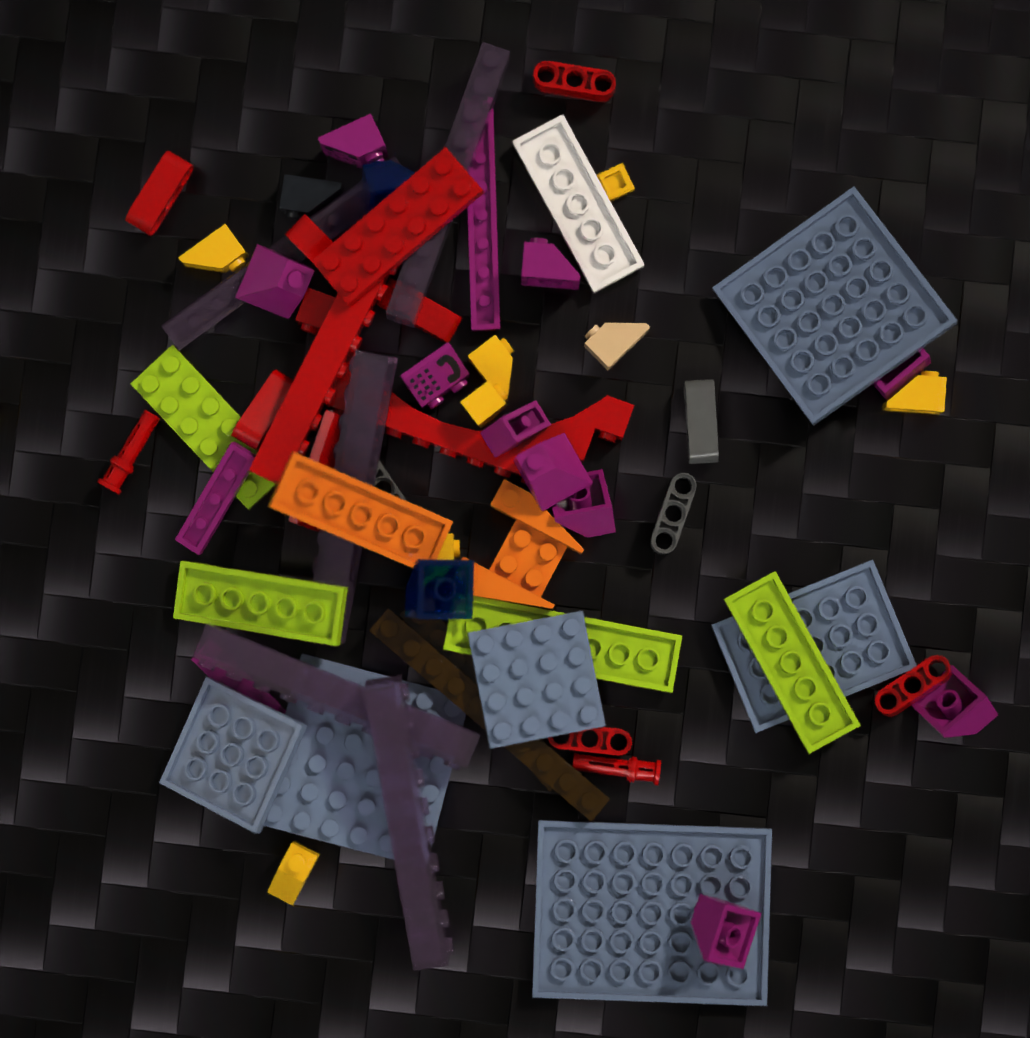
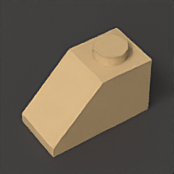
(613, 341)

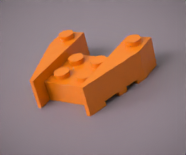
(527, 554)

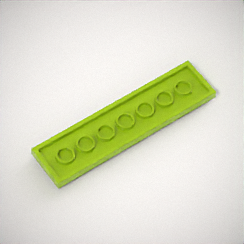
(618, 650)

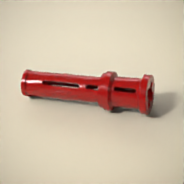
(122, 463)
(634, 770)

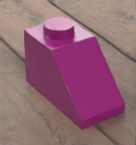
(515, 428)

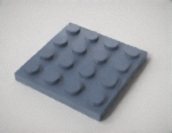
(536, 679)
(233, 754)

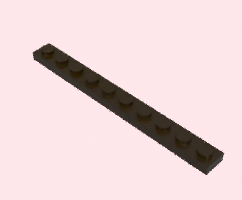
(465, 695)

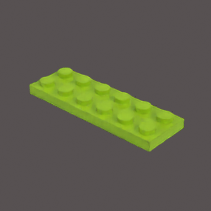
(196, 415)
(260, 603)
(791, 662)

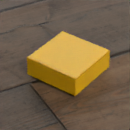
(616, 182)

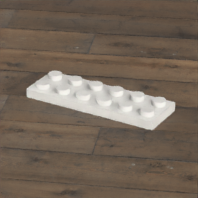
(578, 203)

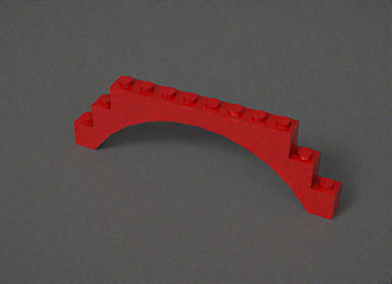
(606, 416)

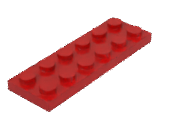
(398, 226)

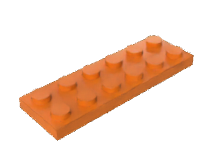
(358, 512)

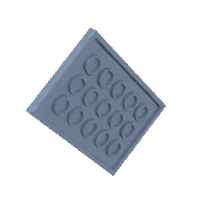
(850, 626)

